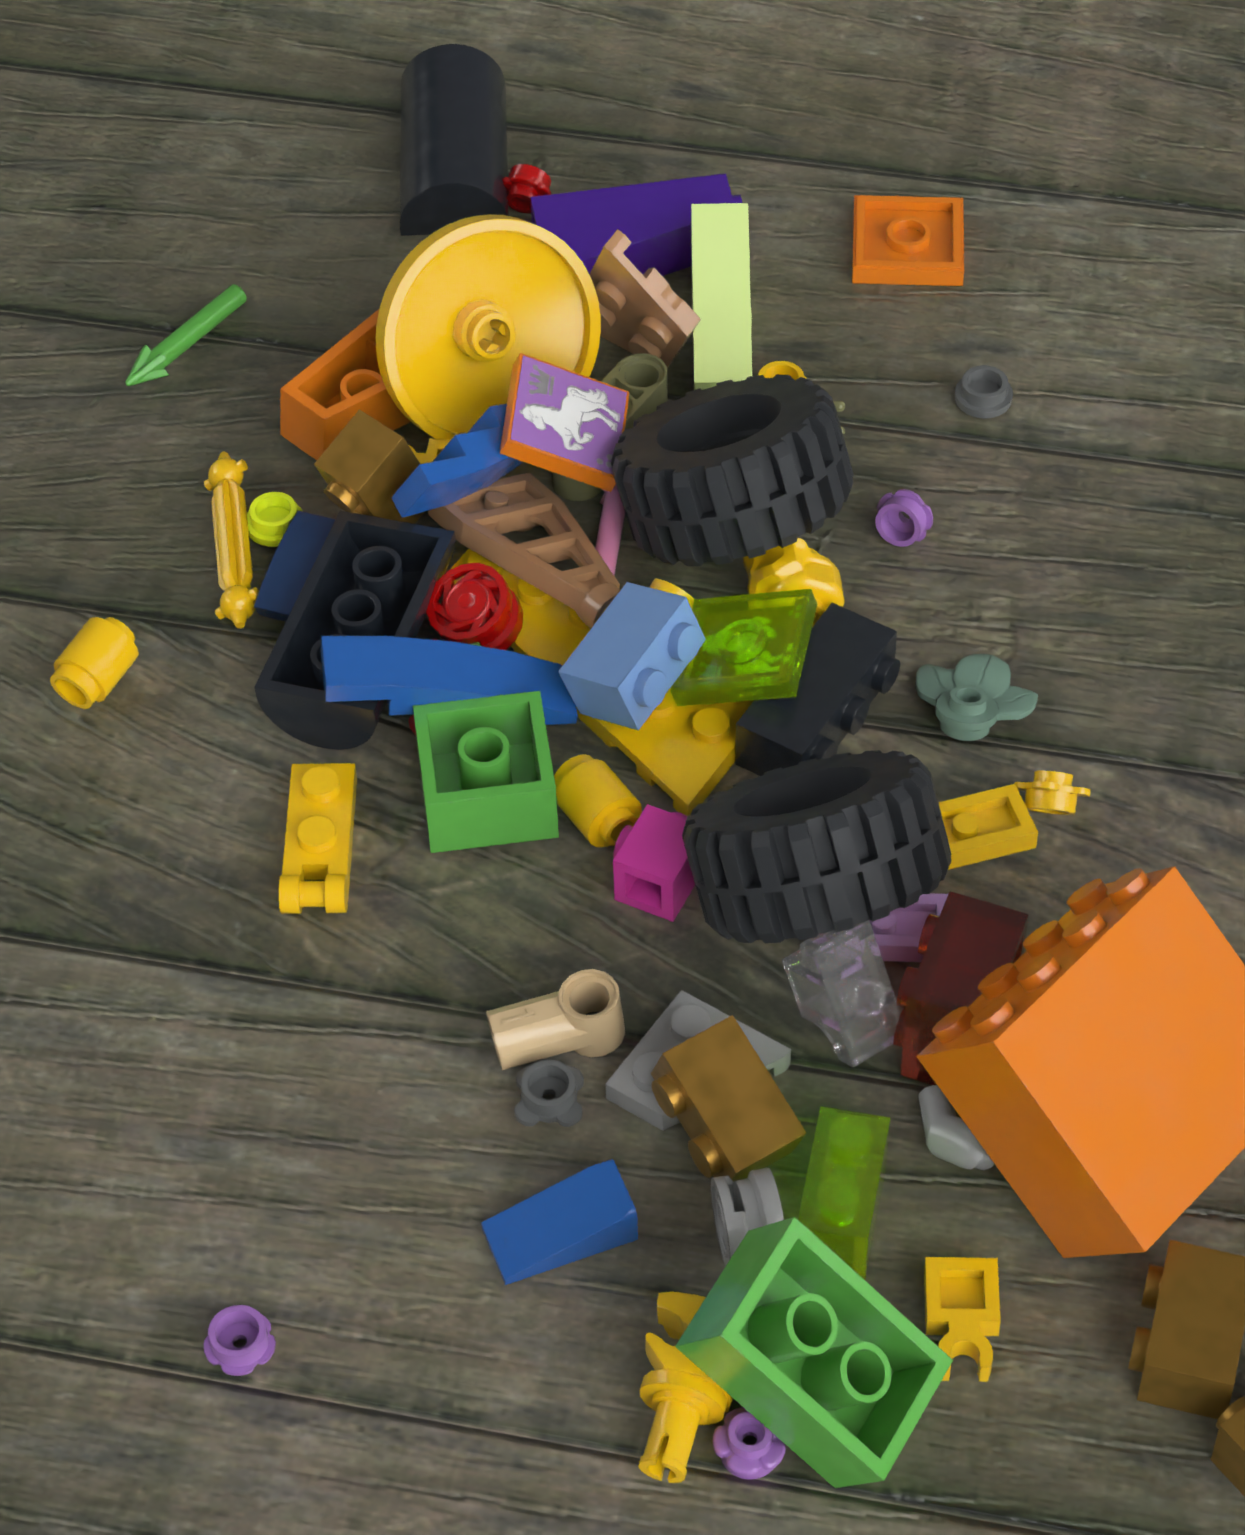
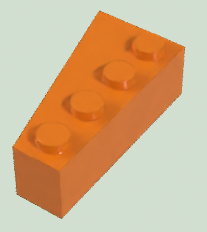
(333, 389)

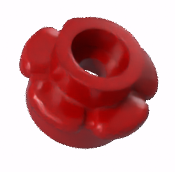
(525, 182)

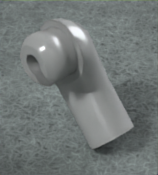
(948, 1134)

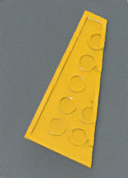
(676, 747)

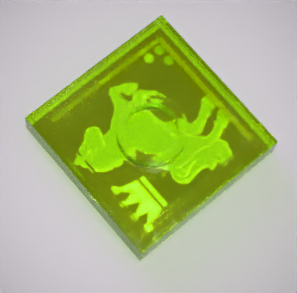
(750, 648)

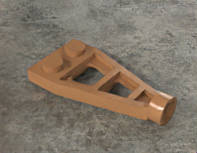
(520, 505)

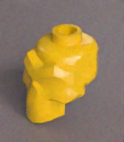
(796, 569)

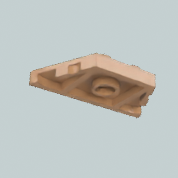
(637, 308)

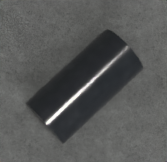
(452, 139)
(365, 582)

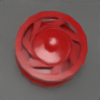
(475, 607)

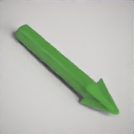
(152, 363)

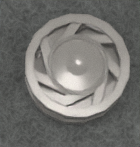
(743, 1207)

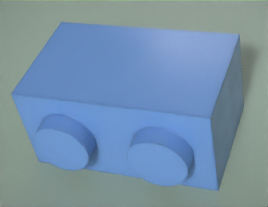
(632, 655)

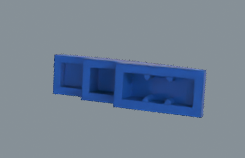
(462, 468)
(436, 671)

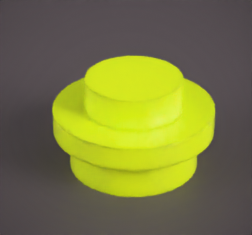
(270, 517)

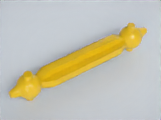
(231, 540)

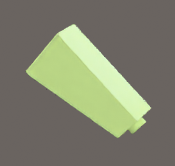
(721, 293)

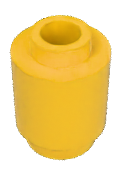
(94, 661)
(595, 799)

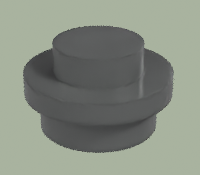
(984, 392)

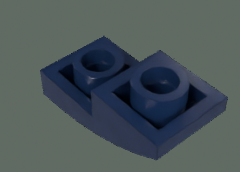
(292, 564)

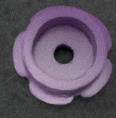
(895, 526)
(236, 1324)
(743, 1459)

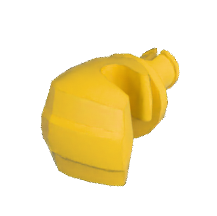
(676, 1392)

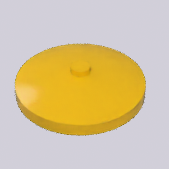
(469, 309)

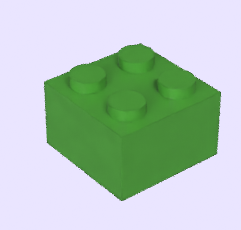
(486, 771)

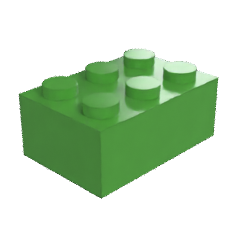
(815, 1353)

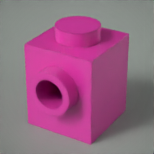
(653, 864)

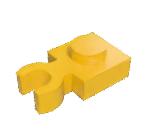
(963, 1307)

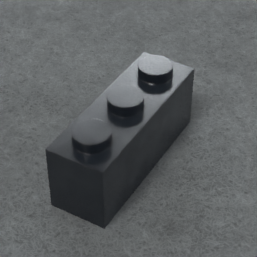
(841, 675)

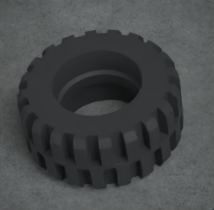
(733, 470)
(817, 846)

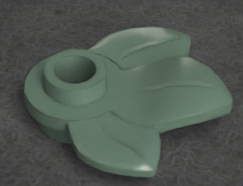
(973, 695)

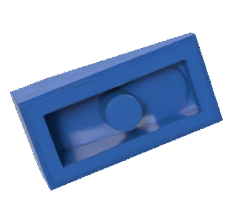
(563, 1223)

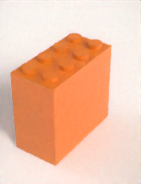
(1106, 1063)

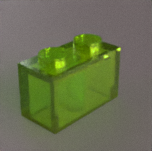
(846, 1183)

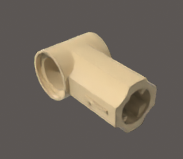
(559, 1023)

